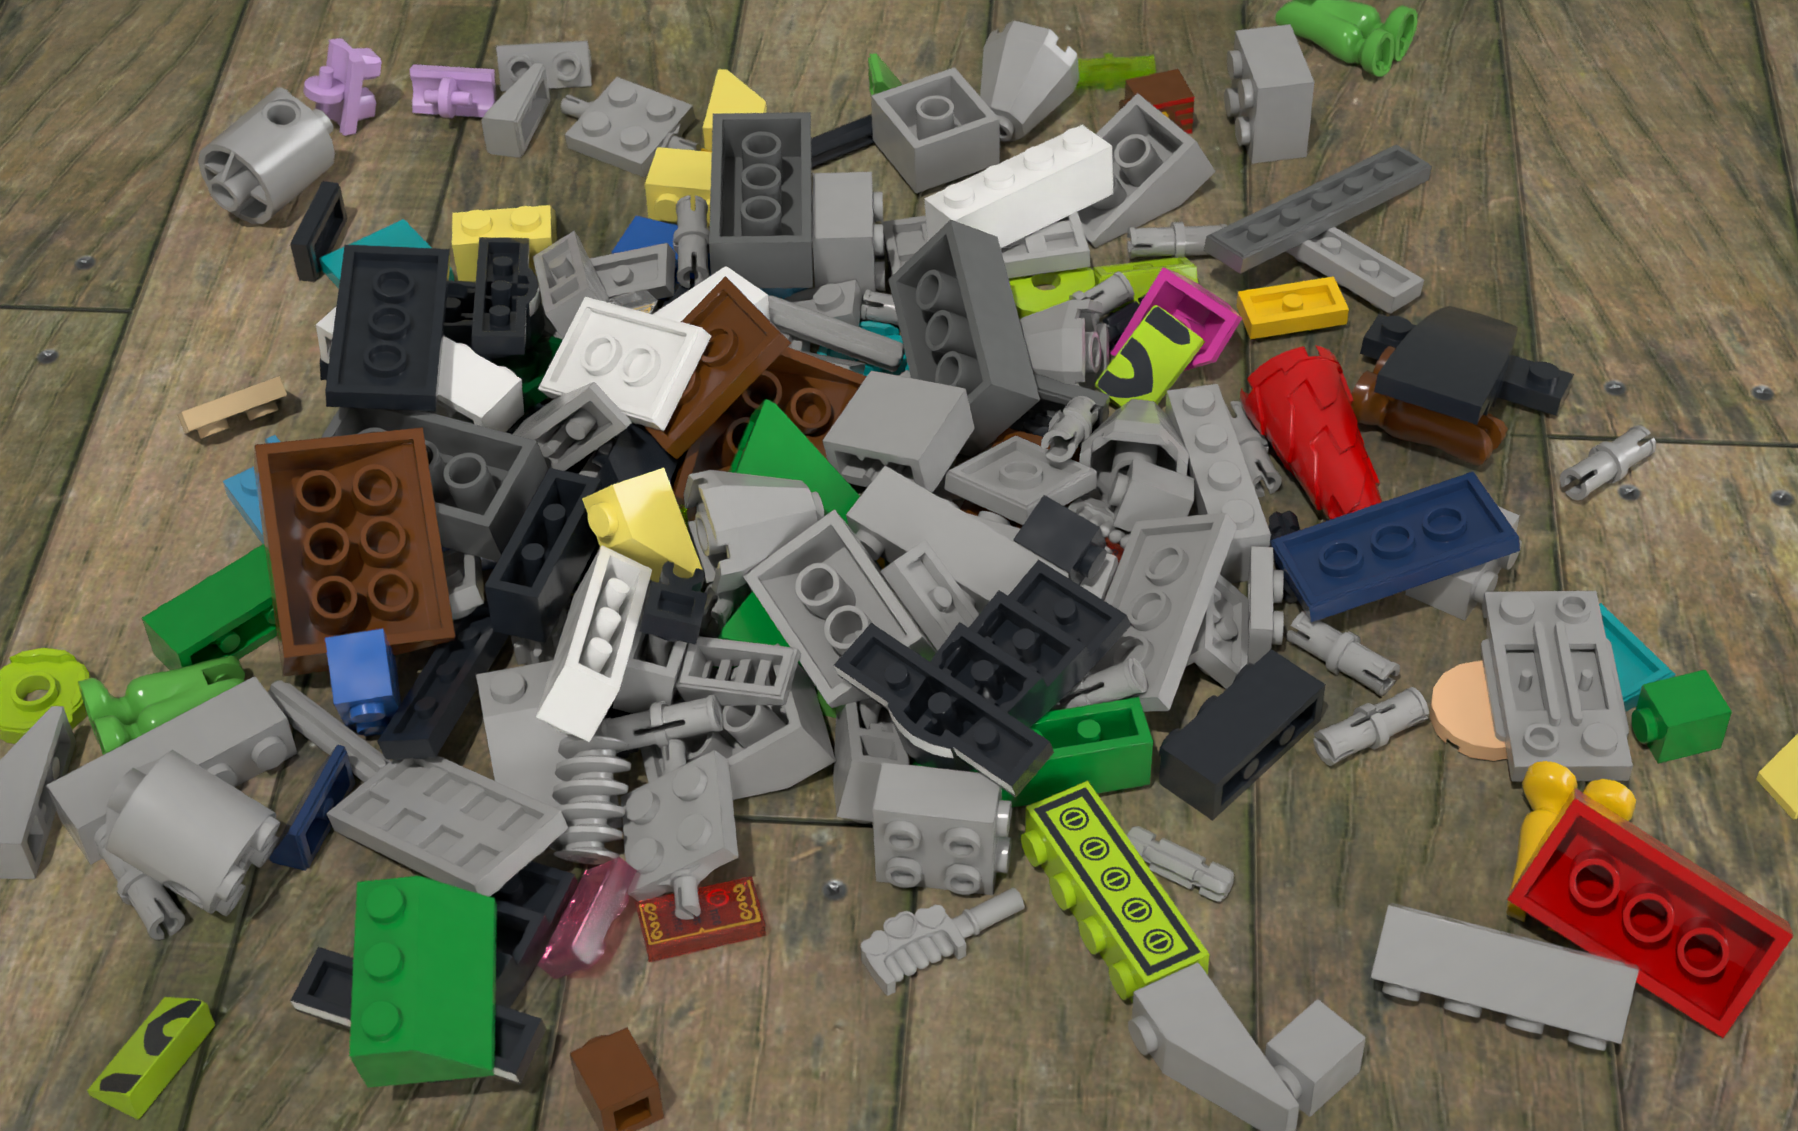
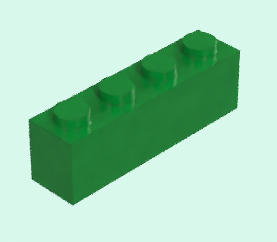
(217, 617)
(1093, 744)

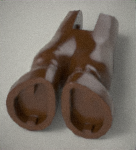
(1423, 426)

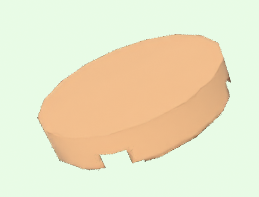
(1463, 712)

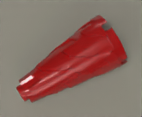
(1310, 422)

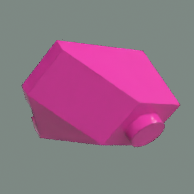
(1195, 308)

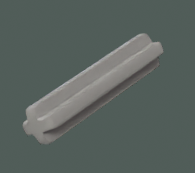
(835, 334)
(326, 730)

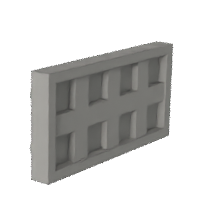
(1047, 250)
(448, 823)

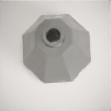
(1025, 76)
(1068, 342)
(1136, 431)
(745, 521)

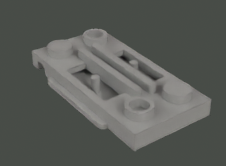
(1554, 684)

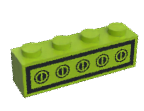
(1109, 890)

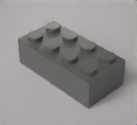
(762, 198)
(965, 328)
(476, 473)

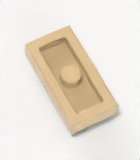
(213, 415)

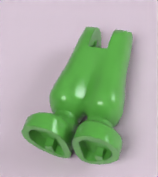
(1352, 30)
(155, 699)

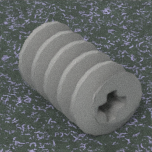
(586, 797)

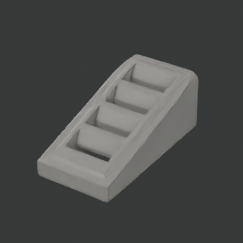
(516, 114)
(699, 659)

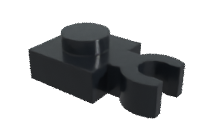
(675, 606)

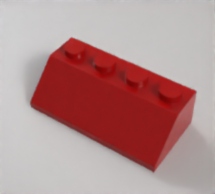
(1651, 908)

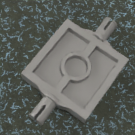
(628, 125)
(680, 828)

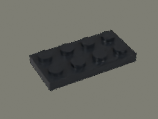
(388, 328)

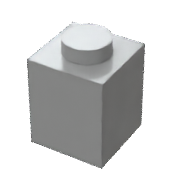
(1149, 494)
(1316, 1055)

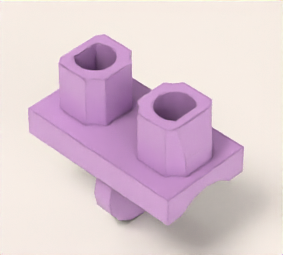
(339, 85)
(452, 90)

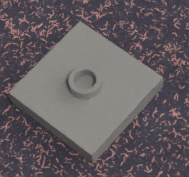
(1016, 477)

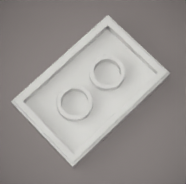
(631, 356)

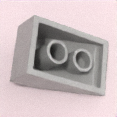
(1152, 171)
(519, 743)
(764, 743)

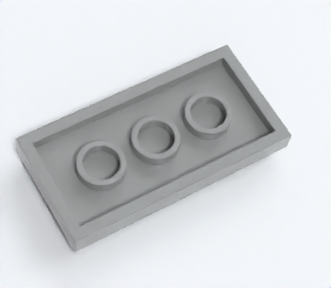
(1165, 592)

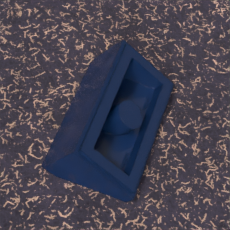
(309, 822)

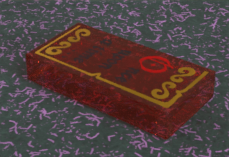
(727, 916)

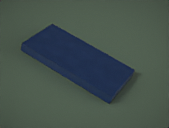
(1394, 546)

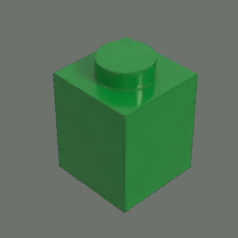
(1681, 716)

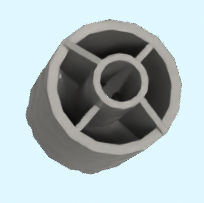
(267, 157)
(189, 830)

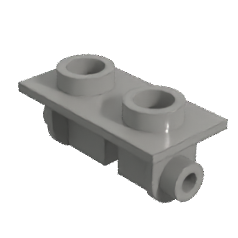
(565, 63)

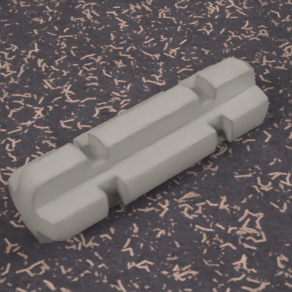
(1182, 865)

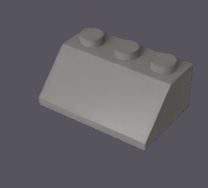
(823, 597)

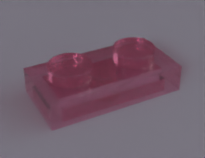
(593, 907)

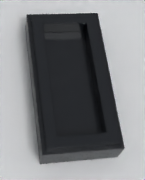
(318, 230)

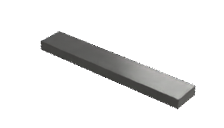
(1317, 208)

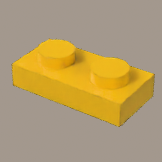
(1292, 307)

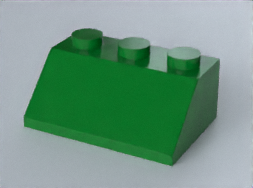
(422, 982)

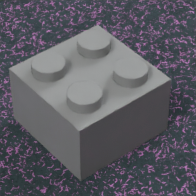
(1269, 93)
(935, 129)
(845, 231)

